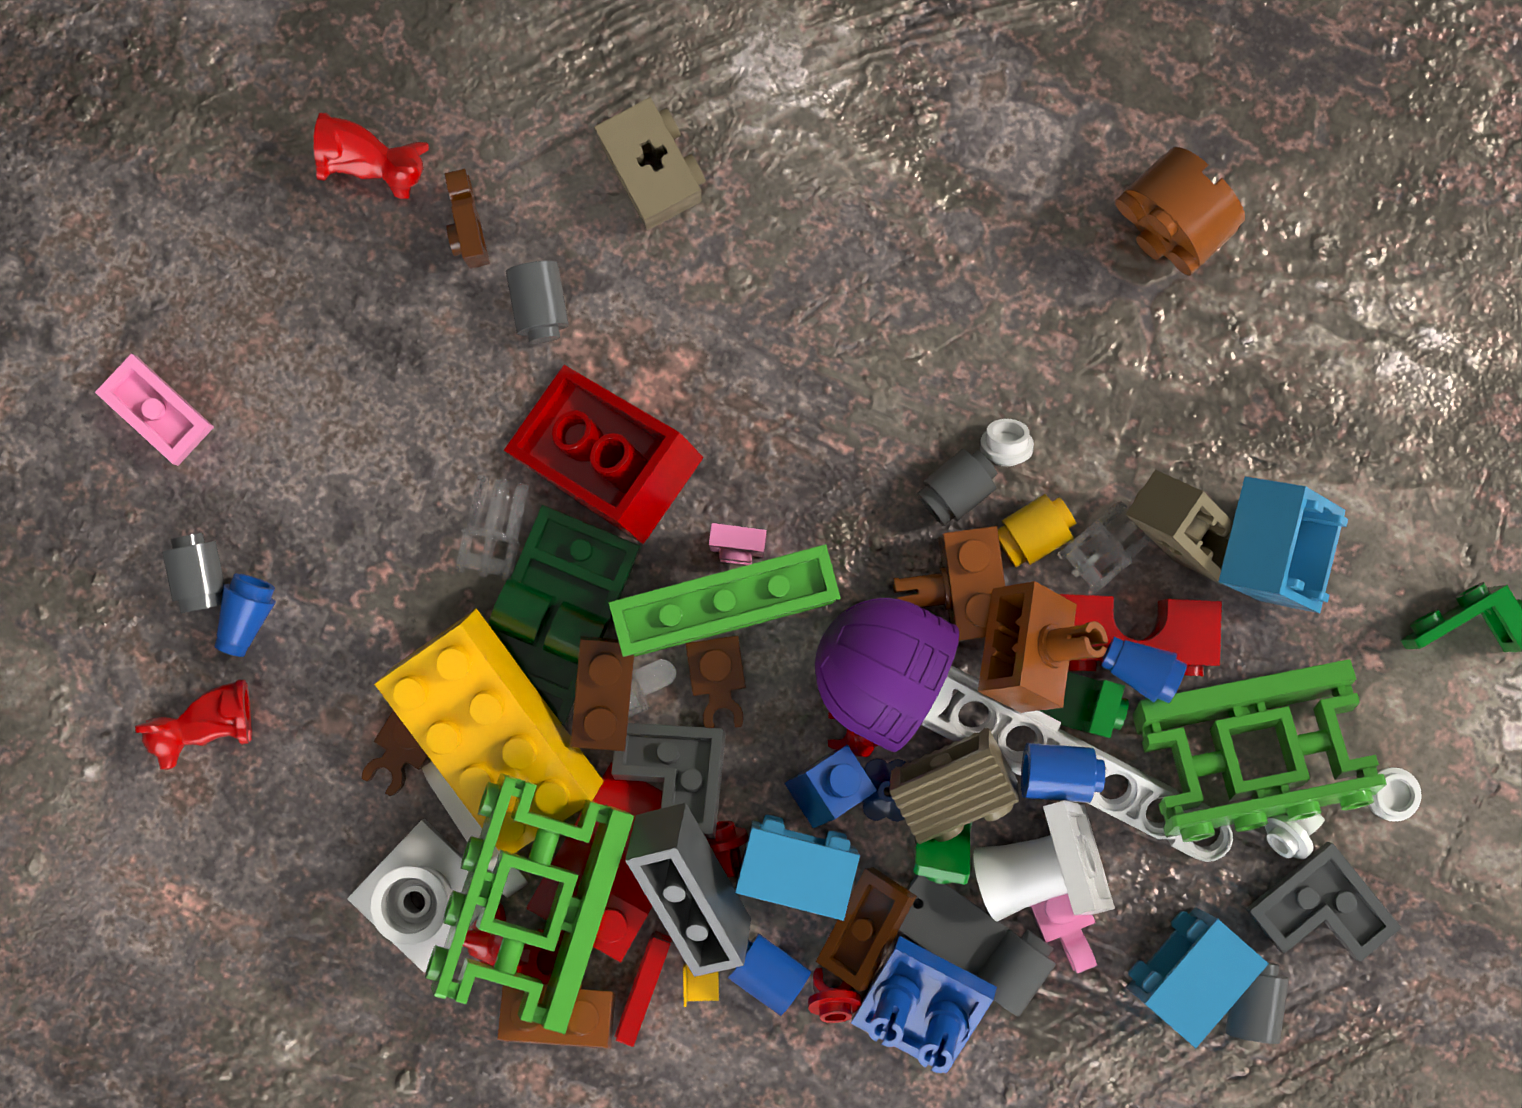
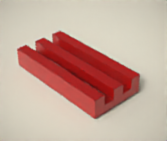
(643, 988)

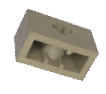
(636, 134)
(1183, 523)

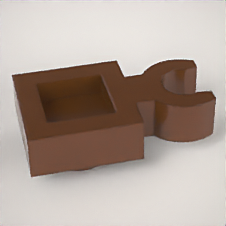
(466, 233)
(715, 671)
(400, 750)

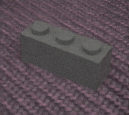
(689, 889)

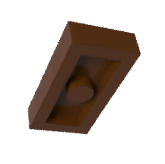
(601, 695)
(868, 929)

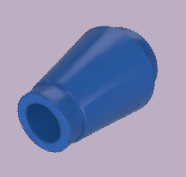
(242, 613)
(1145, 668)

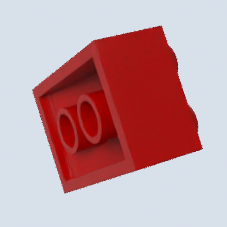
(605, 453)
(627, 902)

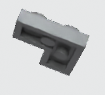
(681, 758)
(1326, 891)

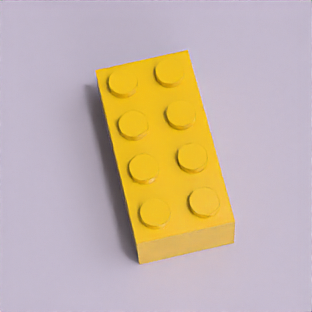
(486, 718)

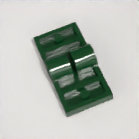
(556, 597)

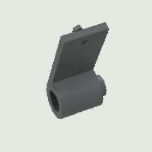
(974, 941)

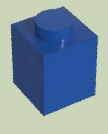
(830, 786)

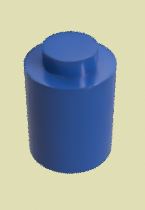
(1061, 773)
(770, 975)

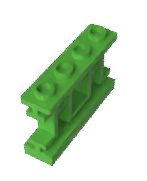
(725, 601)
(1247, 707)
(576, 914)

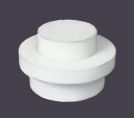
(1007, 442)
(1399, 797)

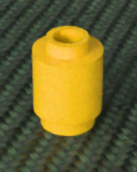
(1036, 530)

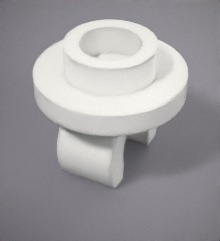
(1292, 837)

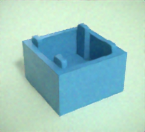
(1282, 544)
(798, 868)
(1196, 975)

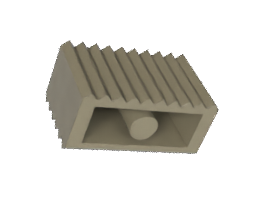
(954, 787)

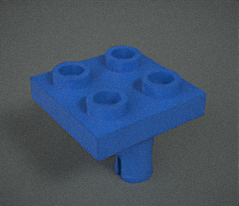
(923, 1005)

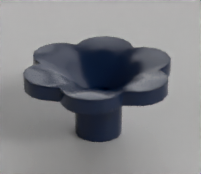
(878, 805)

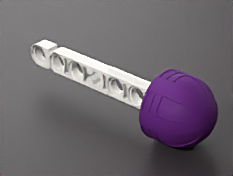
(891, 670)

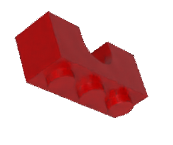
(1182, 627)

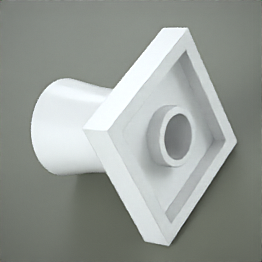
(420, 864)
(1046, 867)

